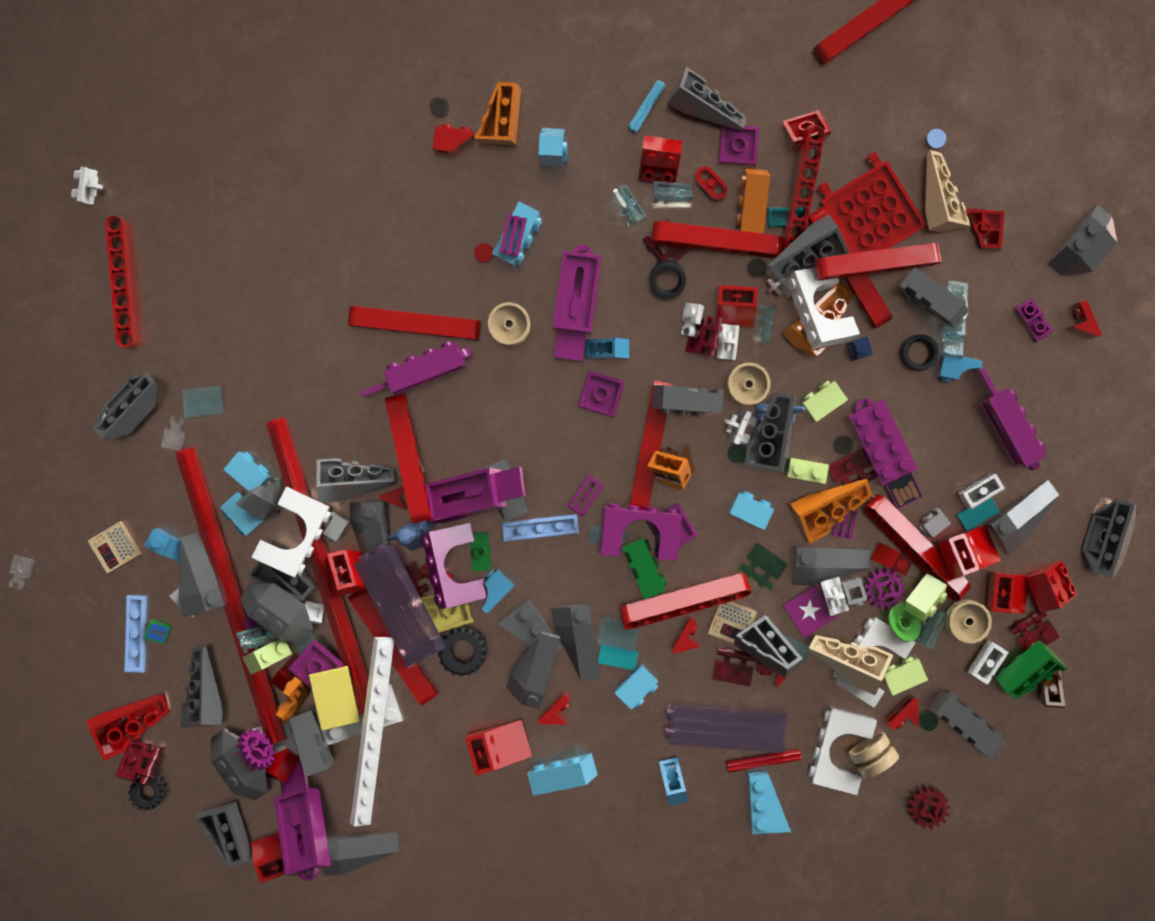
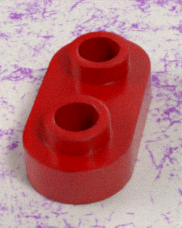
(711, 183)

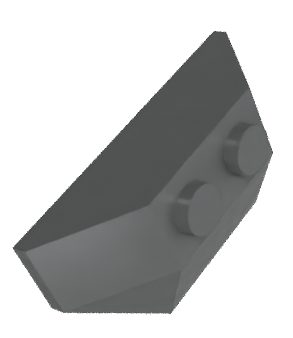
(1086, 244)
(126, 407)
(1110, 537)
(277, 611)
(236, 775)

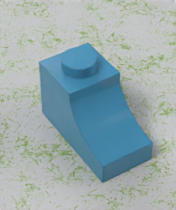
(607, 348)
(951, 368)
(163, 544)
(497, 586)
(673, 781)

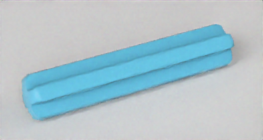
(646, 106)

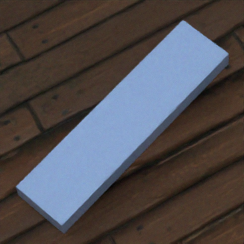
(540, 528)
(134, 633)

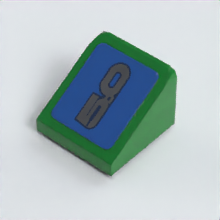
(157, 631)

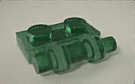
(766, 561)

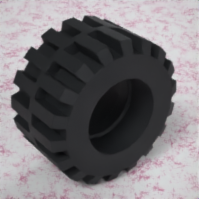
(458, 667)

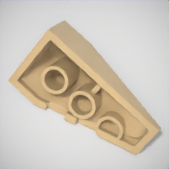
(942, 204)
(857, 664)

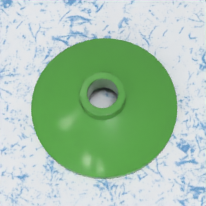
(903, 623)

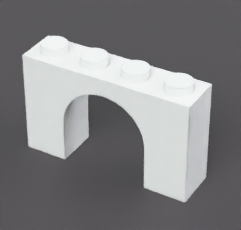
(819, 329)
(292, 560)
(875, 634)
(838, 723)

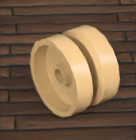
(499, 318)
(759, 384)
(978, 622)
(873, 755)

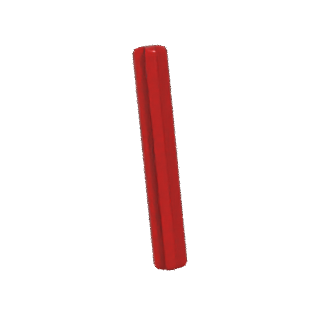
(763, 761)

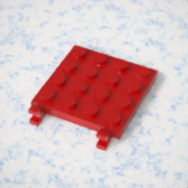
(873, 209)

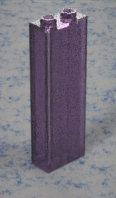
(399, 604)
(726, 727)

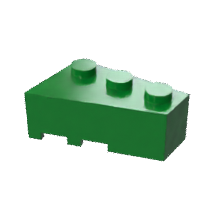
(644, 567)
(1029, 669)

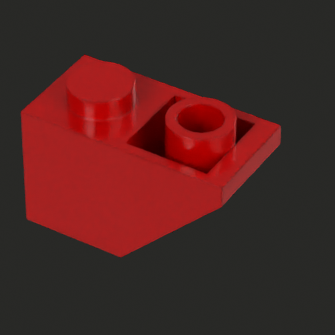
(451, 140)

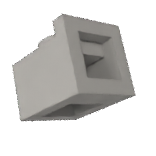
(934, 523)
(335, 528)
(859, 597)

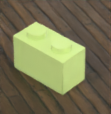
(824, 401)
(807, 470)
(926, 597)
(266, 656)
(904, 675)

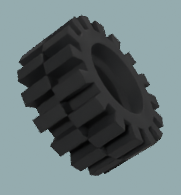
(143, 803)

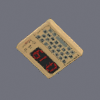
(114, 547)
(730, 620)

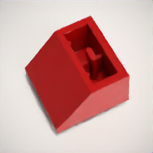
(659, 159)
(736, 305)
(342, 572)
(1051, 587)
(1007, 592)
(268, 857)

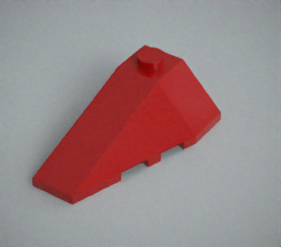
(121, 726)

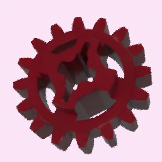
(921, 810)

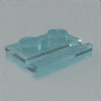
(202, 401)
(931, 628)
(614, 635)

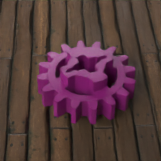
(888, 582)
(255, 749)

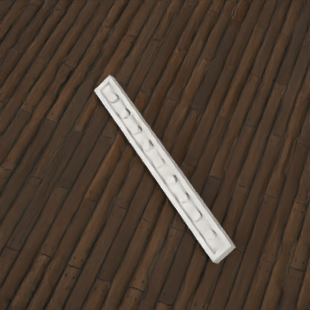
(372, 731)

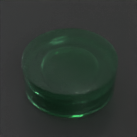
(736, 453)
(928, 720)

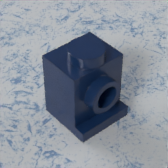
(859, 348)

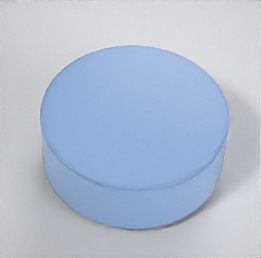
(935, 139)

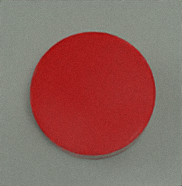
(483, 252)

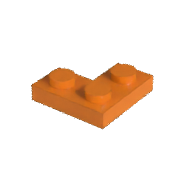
(296, 695)

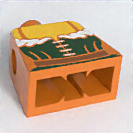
(670, 469)

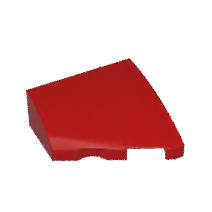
(988, 227)

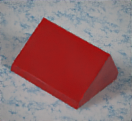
(795, 128)

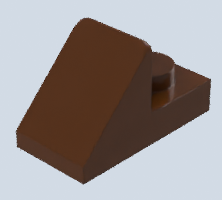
(685, 454)
(1052, 692)

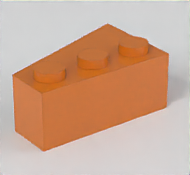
(502, 116)
(753, 200)

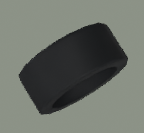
(667, 293)
(934, 352)

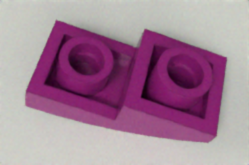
(1033, 320)

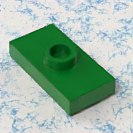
(480, 552)

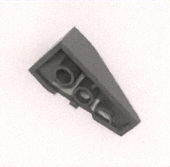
(197, 581)
(531, 674)

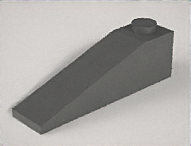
(696, 99)
(816, 242)
(772, 438)
(345, 480)
(263, 499)
(1020, 519)
(370, 524)
(820, 564)
(576, 633)
(203, 700)
(358, 850)

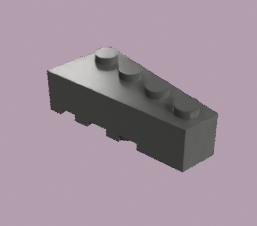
(966, 724)

